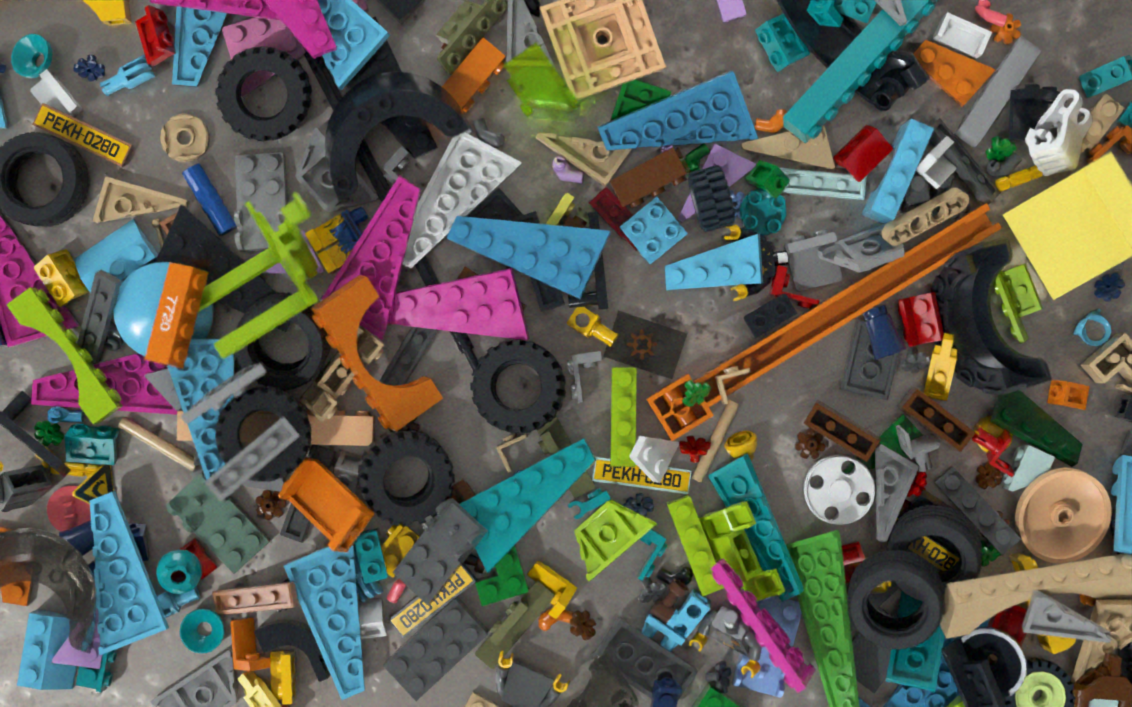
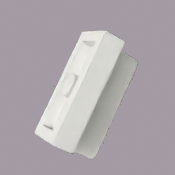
(54, 93)
(935, 166)
(371, 619)

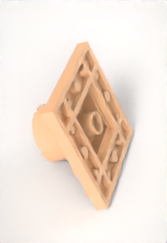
(595, 67)

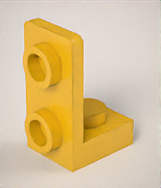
(559, 586)

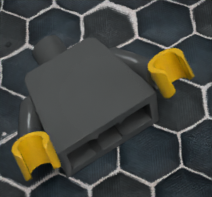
(524, 686)

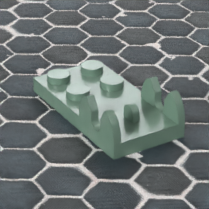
(218, 523)

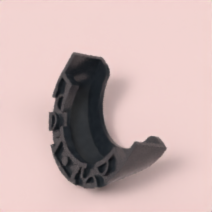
(377, 100)
(965, 312)

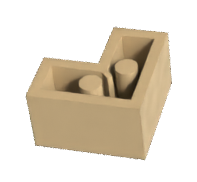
(1111, 358)

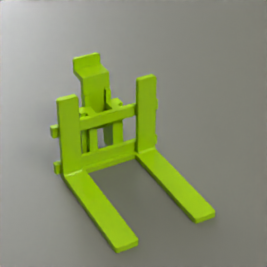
(285, 247)

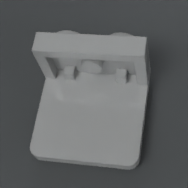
(805, 265)

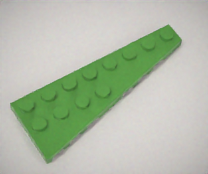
(826, 614)

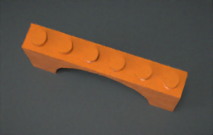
(341, 317)

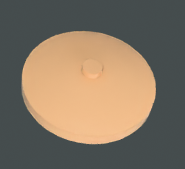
(1063, 515)

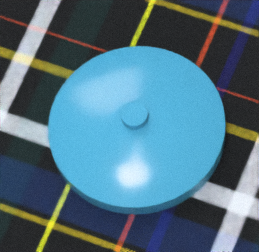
(138, 306)

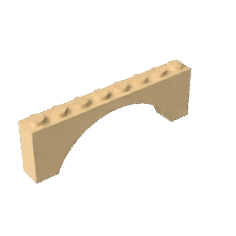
(976, 600)

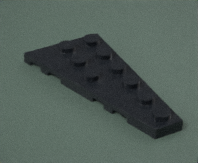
(408, 130)

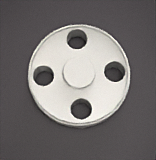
(839, 489)

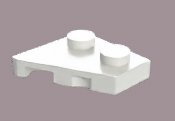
(653, 456)

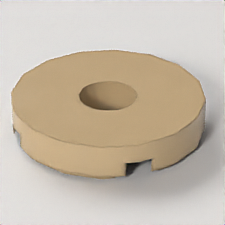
(199, 138)

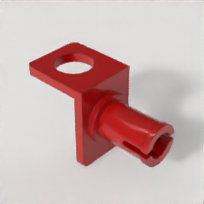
(995, 448)

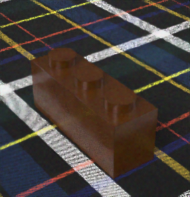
(651, 178)
(936, 419)
(842, 430)

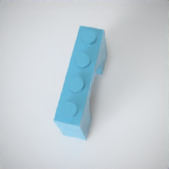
(908, 148)

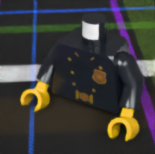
(769, 261)

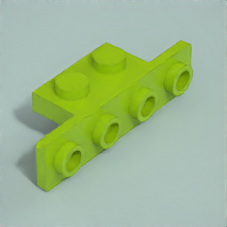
(1018, 297)

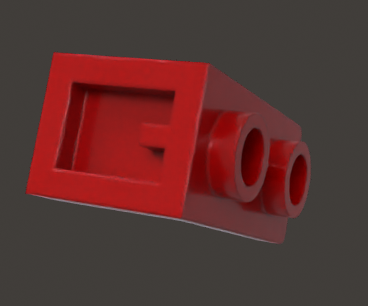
(781, 280)

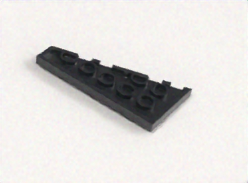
(196, 246)

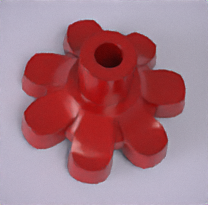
(694, 448)
(918, 484)

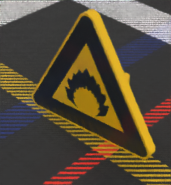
(96, 485)

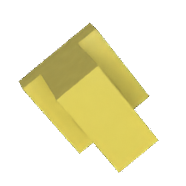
(1077, 226)

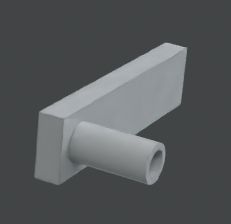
(252, 459)

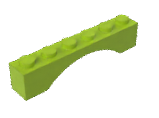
(95, 396)

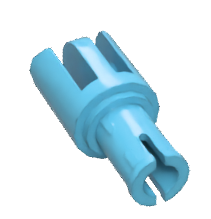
(129, 76)
(365, 590)
(172, 603)

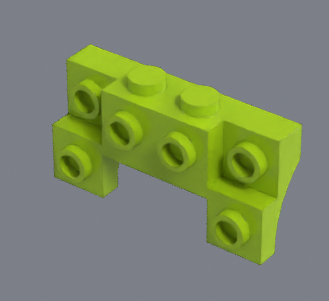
(729, 541)

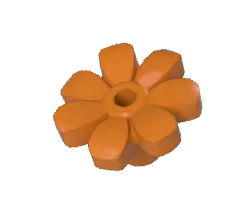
(1008, 31)

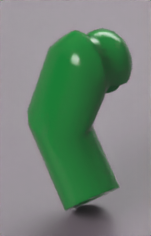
(693, 157)

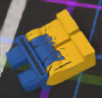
(342, 229)

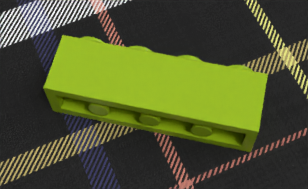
(622, 416)
(694, 543)

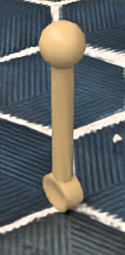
(155, 223)

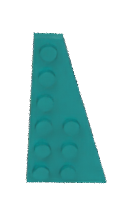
(523, 499)

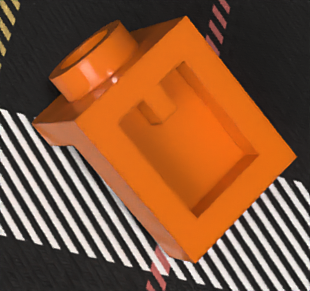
(1068, 394)

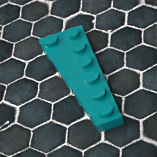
(740, 483)

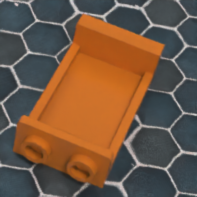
(327, 503)

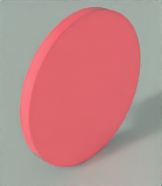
(67, 511)

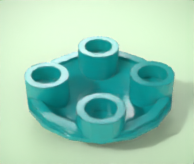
(763, 212)

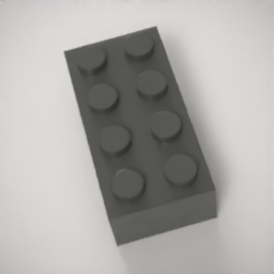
(436, 648)

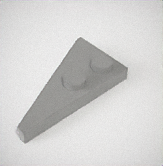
(1052, 618)

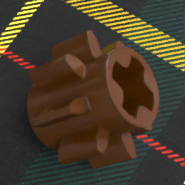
(634, 344)

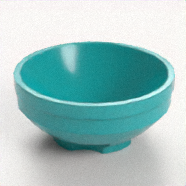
(26, 53)
(183, 561)
(191, 636)

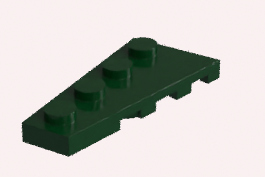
(1032, 424)

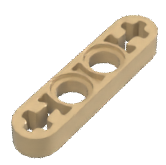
(950, 204)

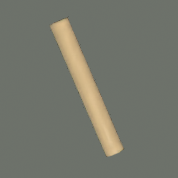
(716, 440)
(157, 443)

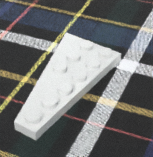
(457, 187)

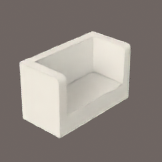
(961, 35)

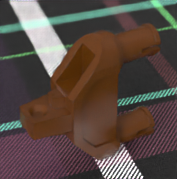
(1104, 684)

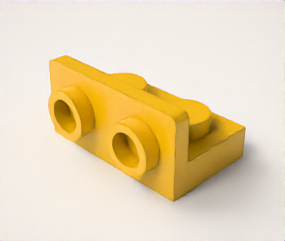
(61, 277)
(397, 546)
(283, 675)

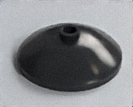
(1011, 661)

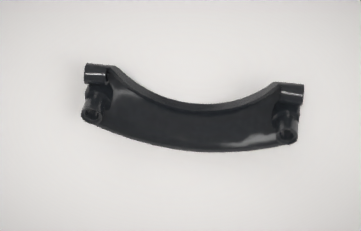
(827, 43)

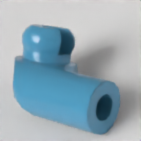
(59, 414)

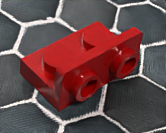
(921, 319)

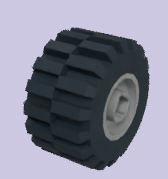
(711, 198)

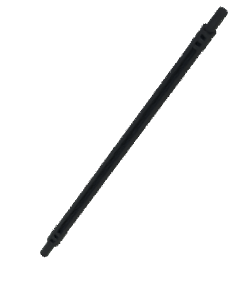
(382, 189)

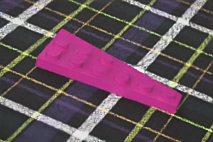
(381, 253)
(17, 276)
(471, 305)
(122, 374)
(766, 628)

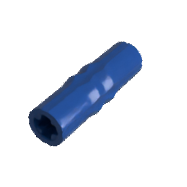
(209, 199)

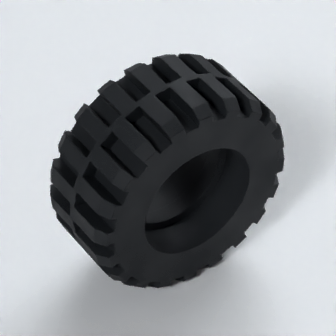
(231, 102)
(494, 363)
(268, 400)
(411, 508)

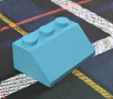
(117, 254)
(43, 639)

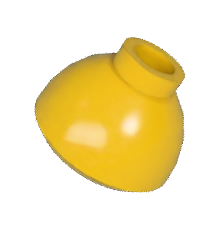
(742, 443)

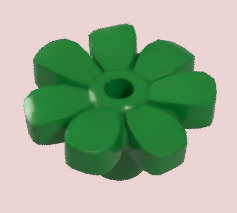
(1000, 149)
(695, 393)
(48, 434)
(988, 553)

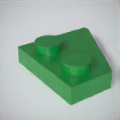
(637, 95)

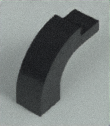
(294, 634)

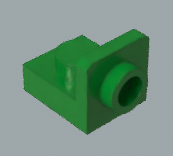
(768, 178)

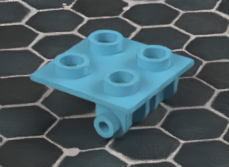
(653, 230)

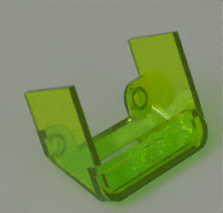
(541, 87)

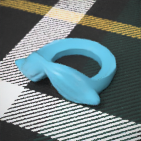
(1081, 330)

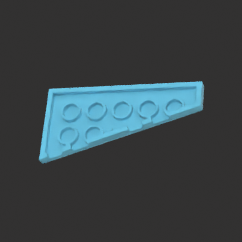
(201, 373)

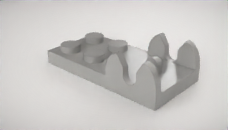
(263, 184)

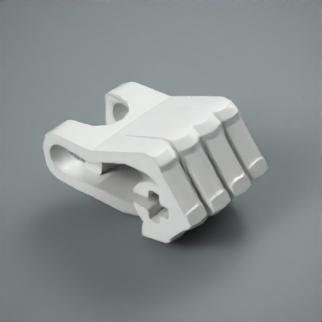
(1062, 153)

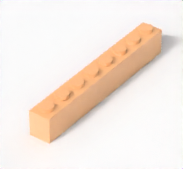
(337, 430)

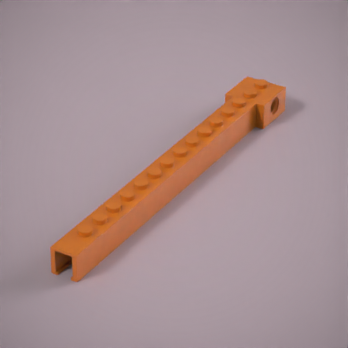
(820, 321)

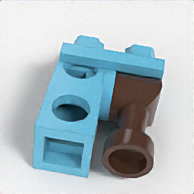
(672, 622)

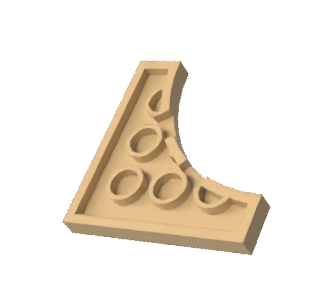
(1116, 618)

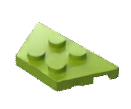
(609, 535)

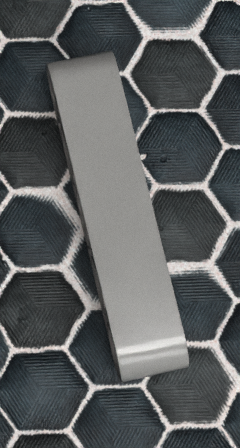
(997, 91)

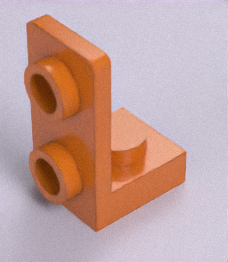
(1122, 134)
(244, 646)

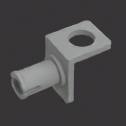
(918, 448)

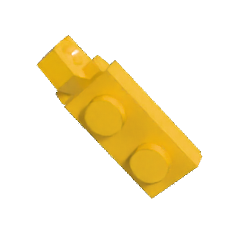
(941, 369)

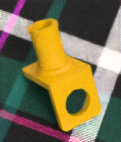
(594, 328)

